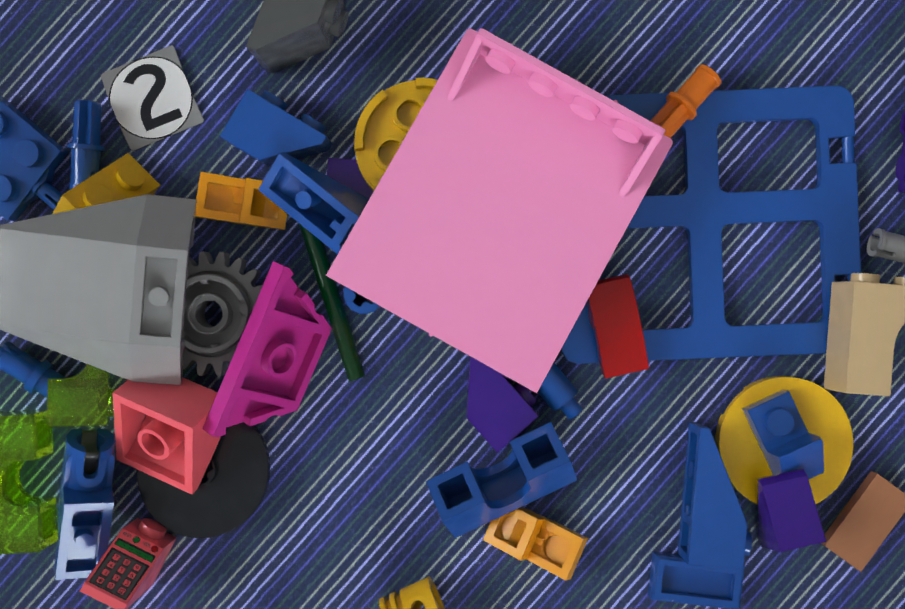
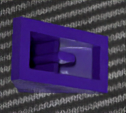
(787, 512)

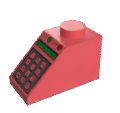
(130, 564)

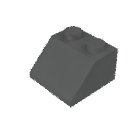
(295, 31)

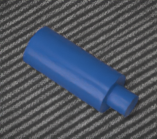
(559, 393)

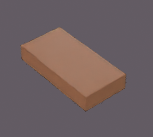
(865, 521)

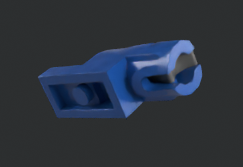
(84, 502)

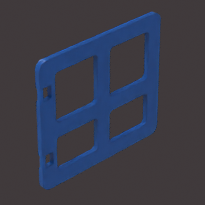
(707, 209)

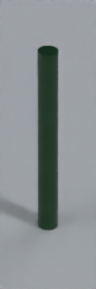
(334, 306)

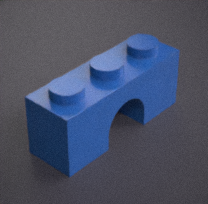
(478, 496)

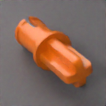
(684, 102)

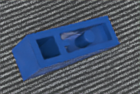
(313, 200)
(711, 518)

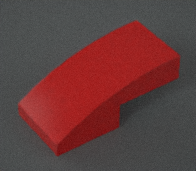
(617, 327)

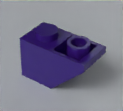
(497, 406)

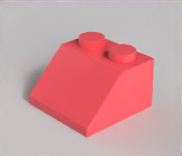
(163, 432)

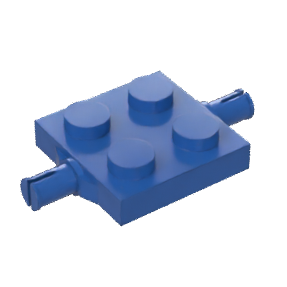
(26, 163)

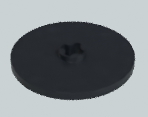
(222, 502)

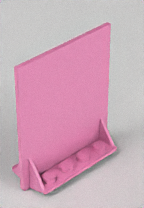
(502, 207)

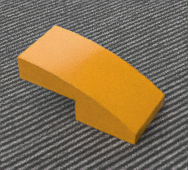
(237, 202)
(538, 540)

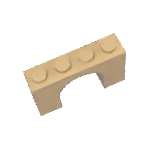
(863, 334)

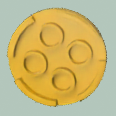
(386, 124)
(821, 416)

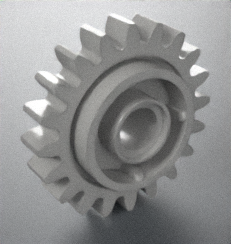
(235, 295)

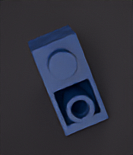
(265, 130)

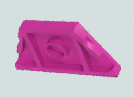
(272, 356)

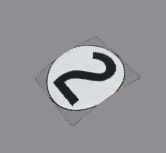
(151, 98)

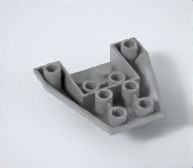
(103, 284)

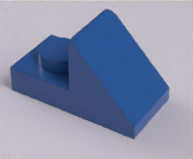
(785, 436)

